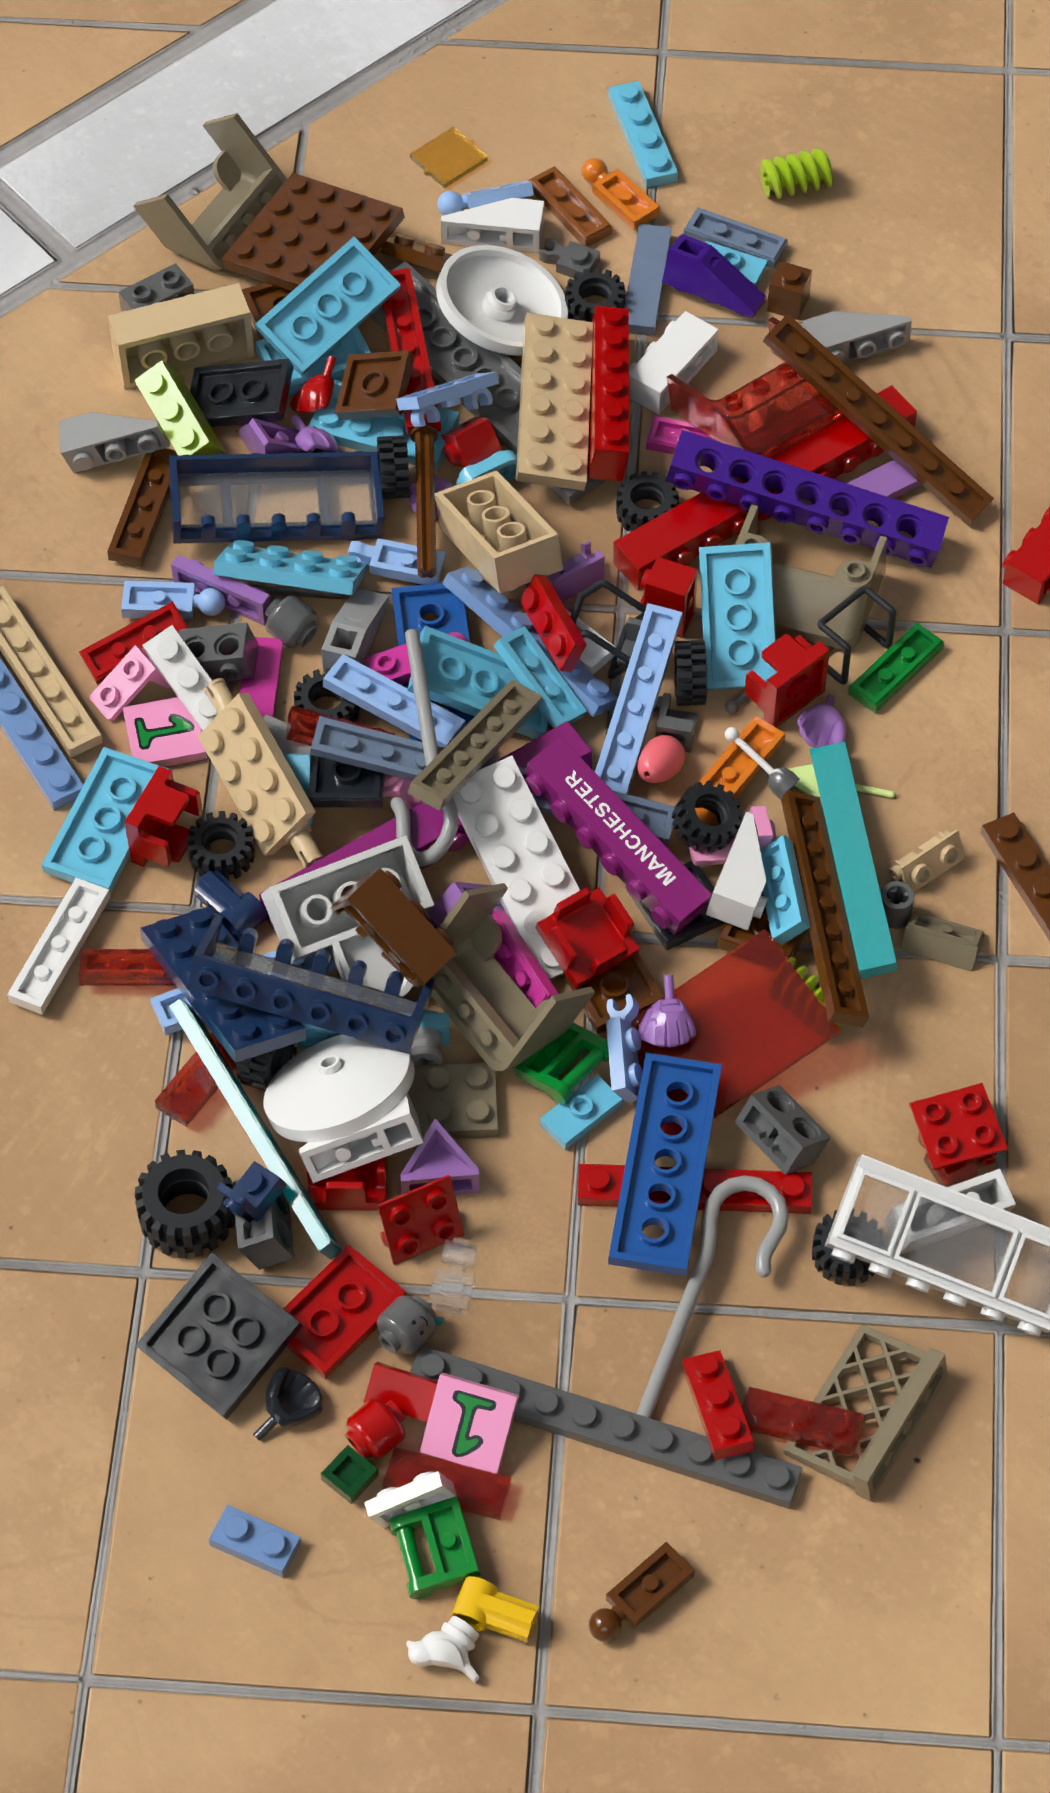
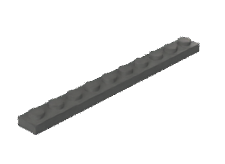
(624, 1431)

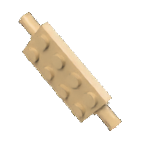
(258, 775)

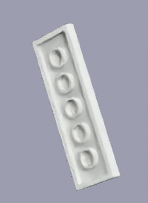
(516, 851)

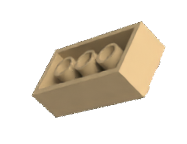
(183, 333)
(498, 531)

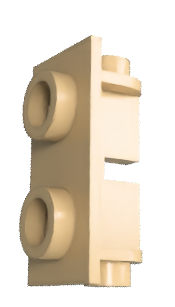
(934, 859)

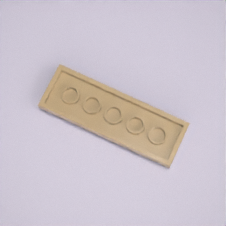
(554, 401)

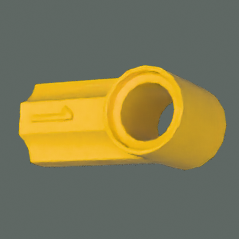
(486, 1607)

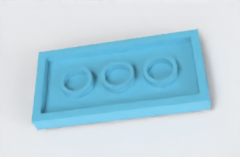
(327, 306)
(363, 433)
(292, 569)
(737, 612)
(468, 677)
(94, 832)

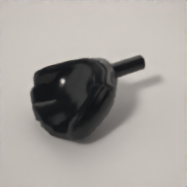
(290, 1401)

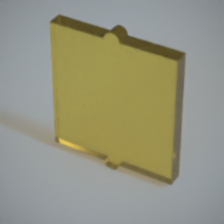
(448, 157)

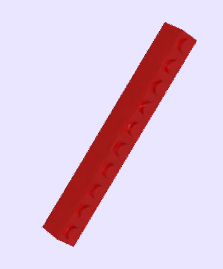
(709, 522)

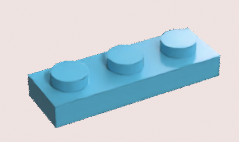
(539, 674)
(784, 891)

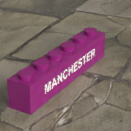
(616, 836)

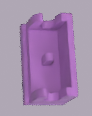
(578, 573)

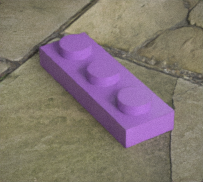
(239, 597)

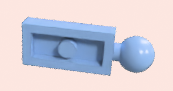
(452, 202)
(146, 597)

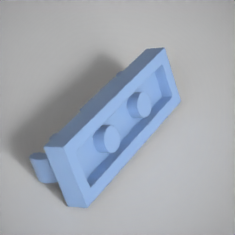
(448, 395)

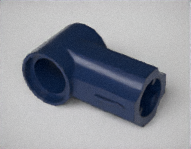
(225, 899)

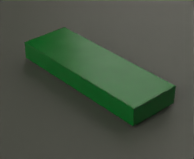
(895, 668)

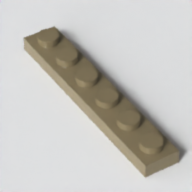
(474, 745)

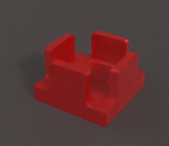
(798, 678)
(153, 819)
(588, 935)
(353, 1189)

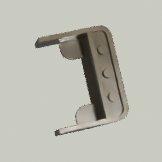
(248, 184)
(807, 596)
(484, 997)

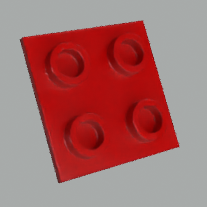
(959, 1127)
(420, 1220)

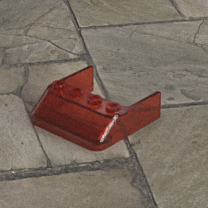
(760, 416)

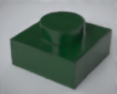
(349, 1474)

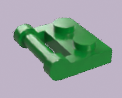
(549, 1062)
(447, 1542)

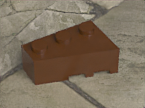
(396, 926)

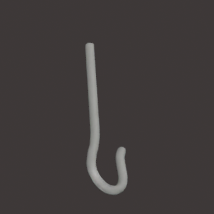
(430, 749)
(702, 1268)

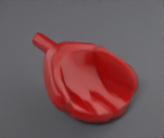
(315, 392)

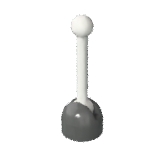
(779, 779)

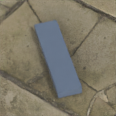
(646, 277)

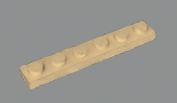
(44, 681)

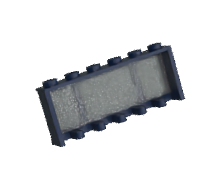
(275, 497)
(306, 993)

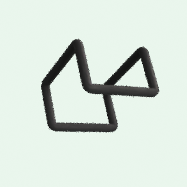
(887, 643)
(613, 670)

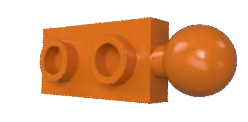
(620, 194)

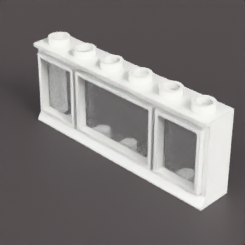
(945, 1243)

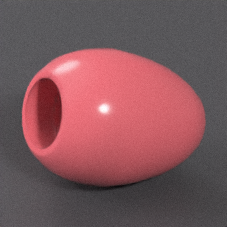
(661, 759)

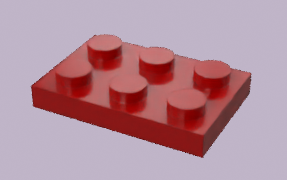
(339, 1310)

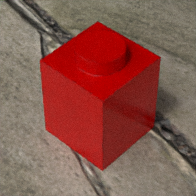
(470, 442)

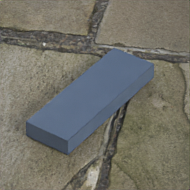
(736, 235)

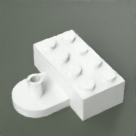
(304, 915)

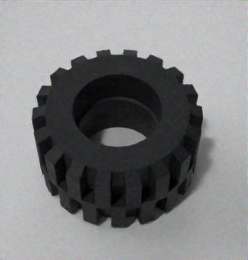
(174, 1178)

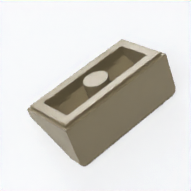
(942, 940)

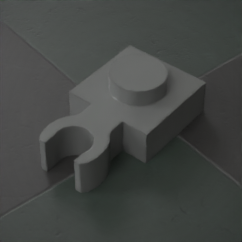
(570, 258)

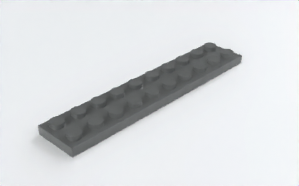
(455, 357)

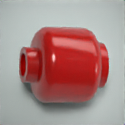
(375, 1428)

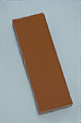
(570, 207)

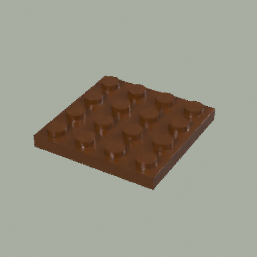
(305, 228)

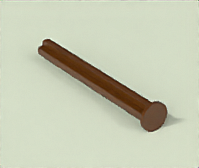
(425, 500)

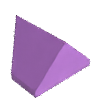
(269, 438)
(439, 1157)

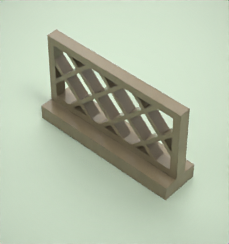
(900, 1416)

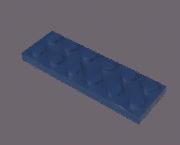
(239, 1028)

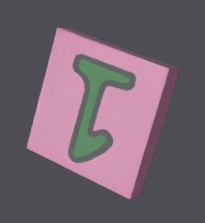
(163, 733)
(469, 1423)

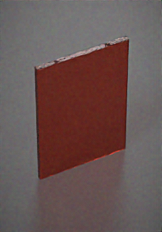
(750, 1018)

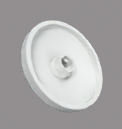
(489, 292)
(336, 1089)

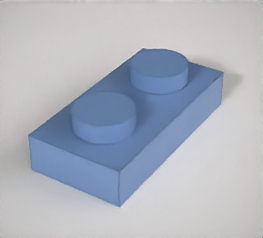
(255, 1541)

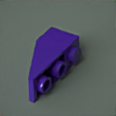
(706, 273)

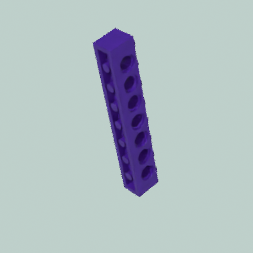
(824, 493)

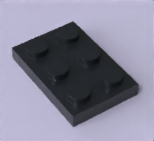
(242, 391)

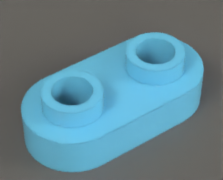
(502, 461)

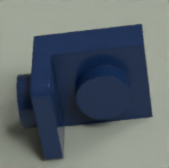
(253, 1192)

